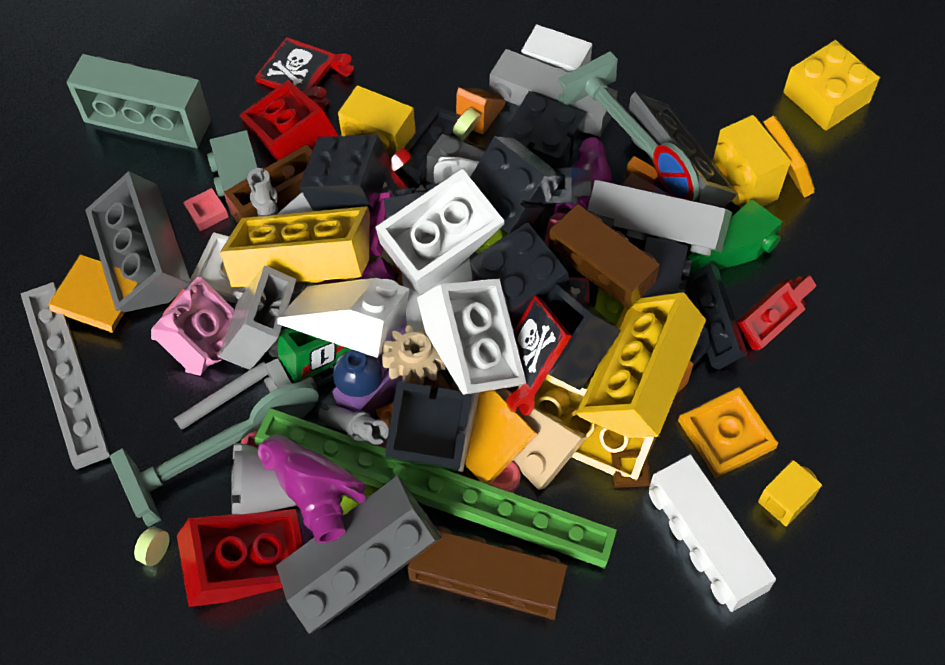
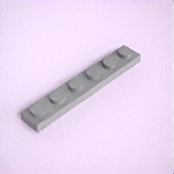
(65, 379)

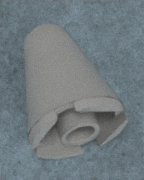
(252, 485)

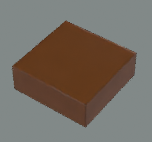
(618, 481)

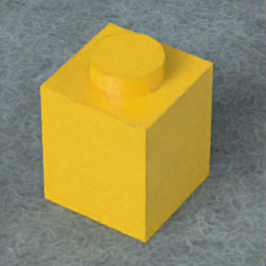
(790, 492)

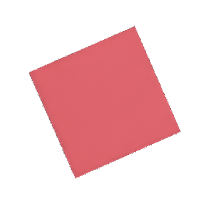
(205, 209)

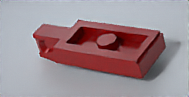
(775, 311)

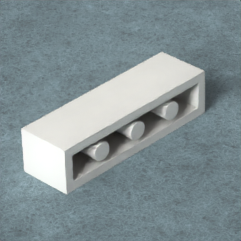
(710, 533)

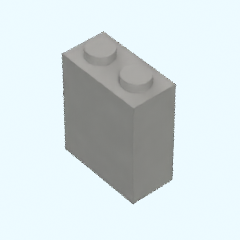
(256, 316)

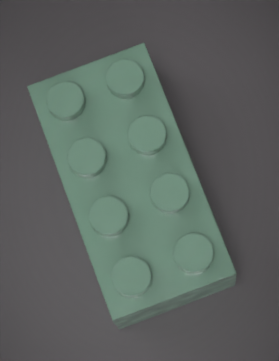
(140, 100)

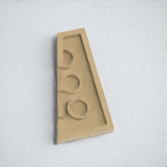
(548, 450)

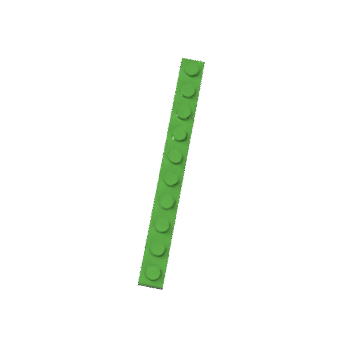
(451, 491)

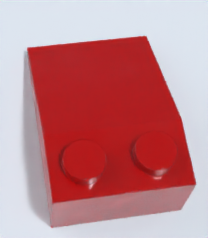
(287, 121)
(235, 554)

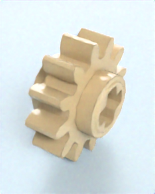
(411, 356)

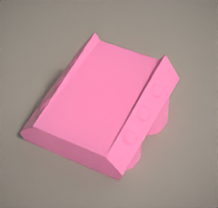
(195, 327)

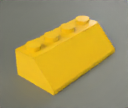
(301, 245)
(643, 366)
(563, 402)

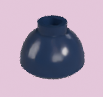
(357, 373)

